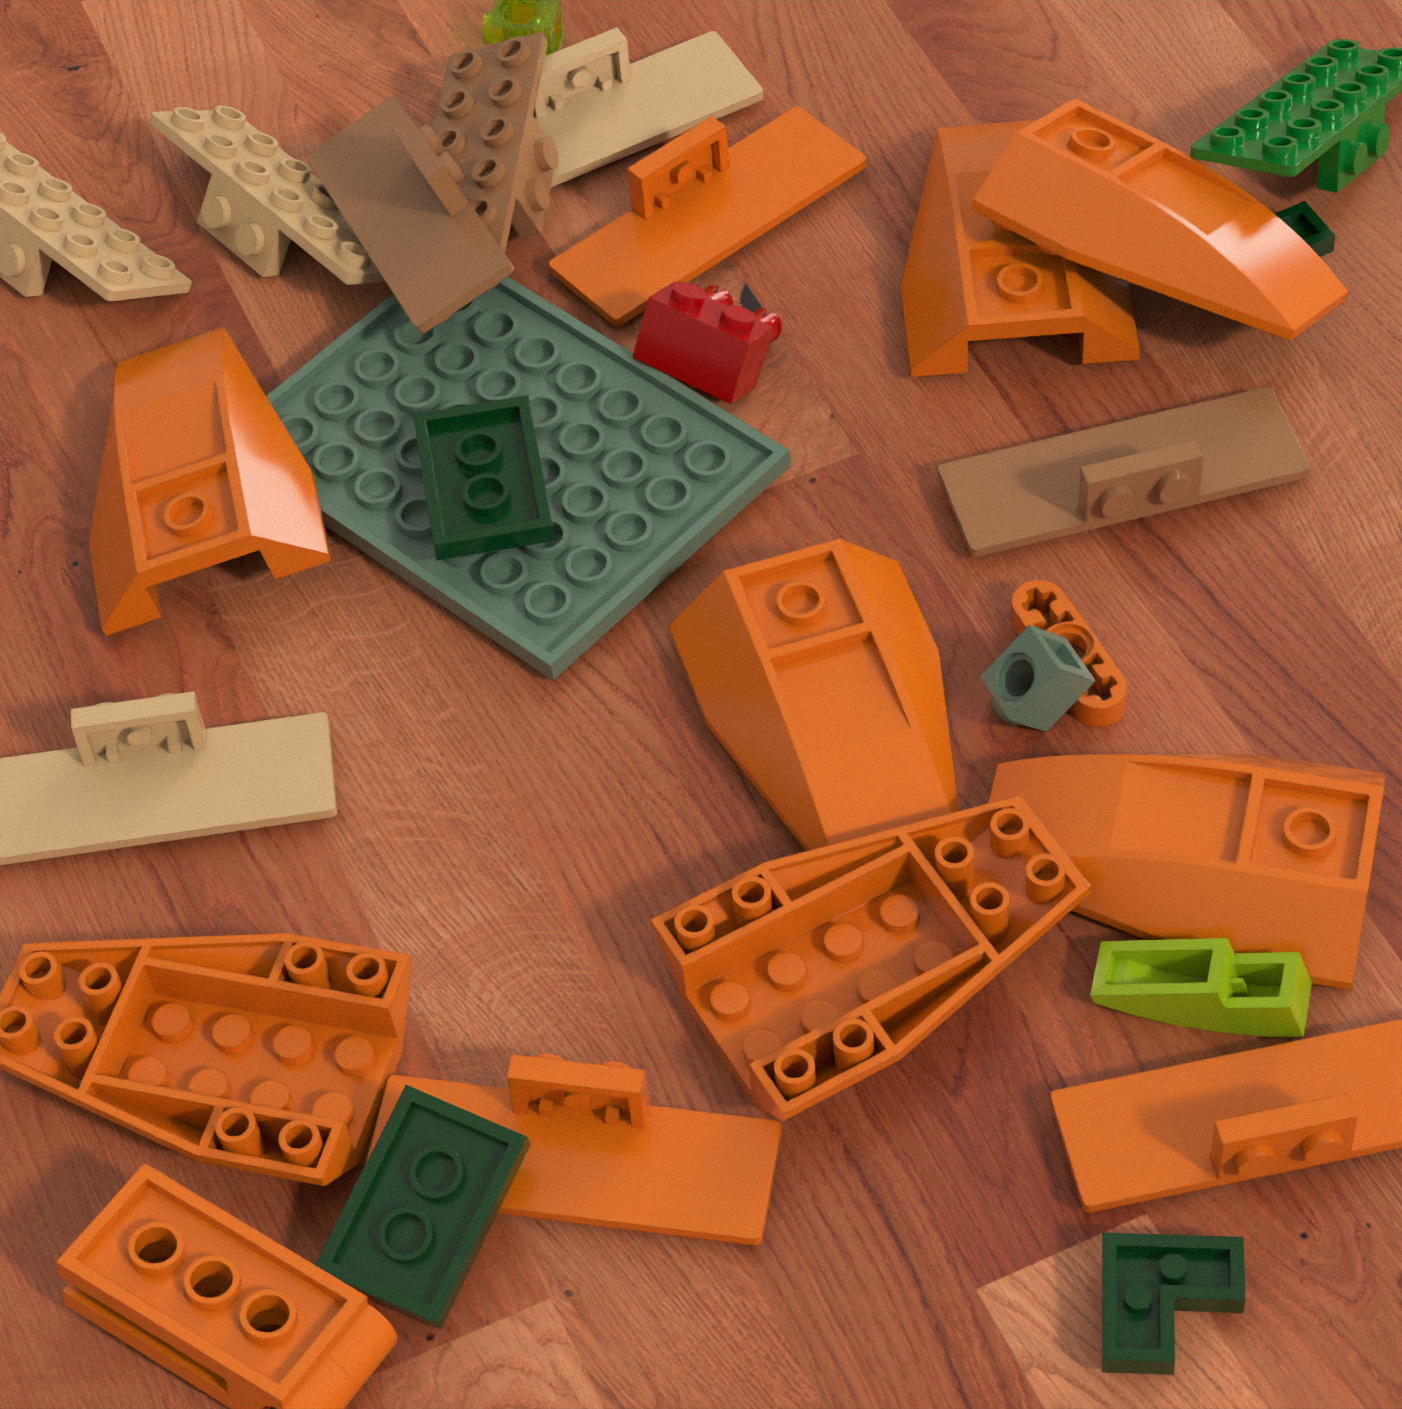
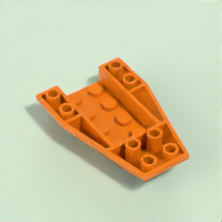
(1155, 219)
(991, 283)
(195, 479)
(824, 690)
(1215, 847)
(862, 946)
(216, 1044)

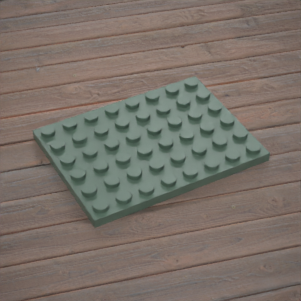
(625, 452)

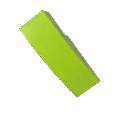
(1204, 986)

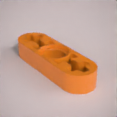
(1068, 623)

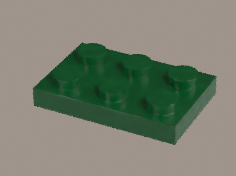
(483, 478)
(423, 1206)

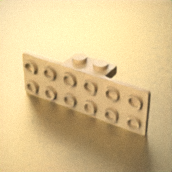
(608, 109)
(263, 196)
(49, 221)
(159, 776)

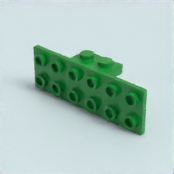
(1319, 110)

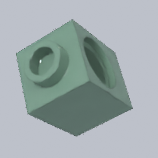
(1036, 679)

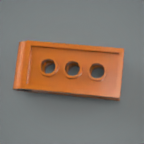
(221, 1301)

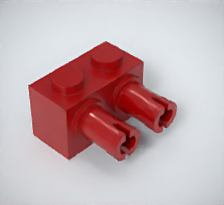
(706, 339)

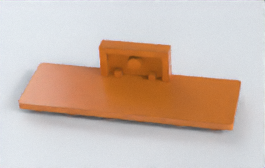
(702, 204)
(1233, 1116)
(614, 1157)

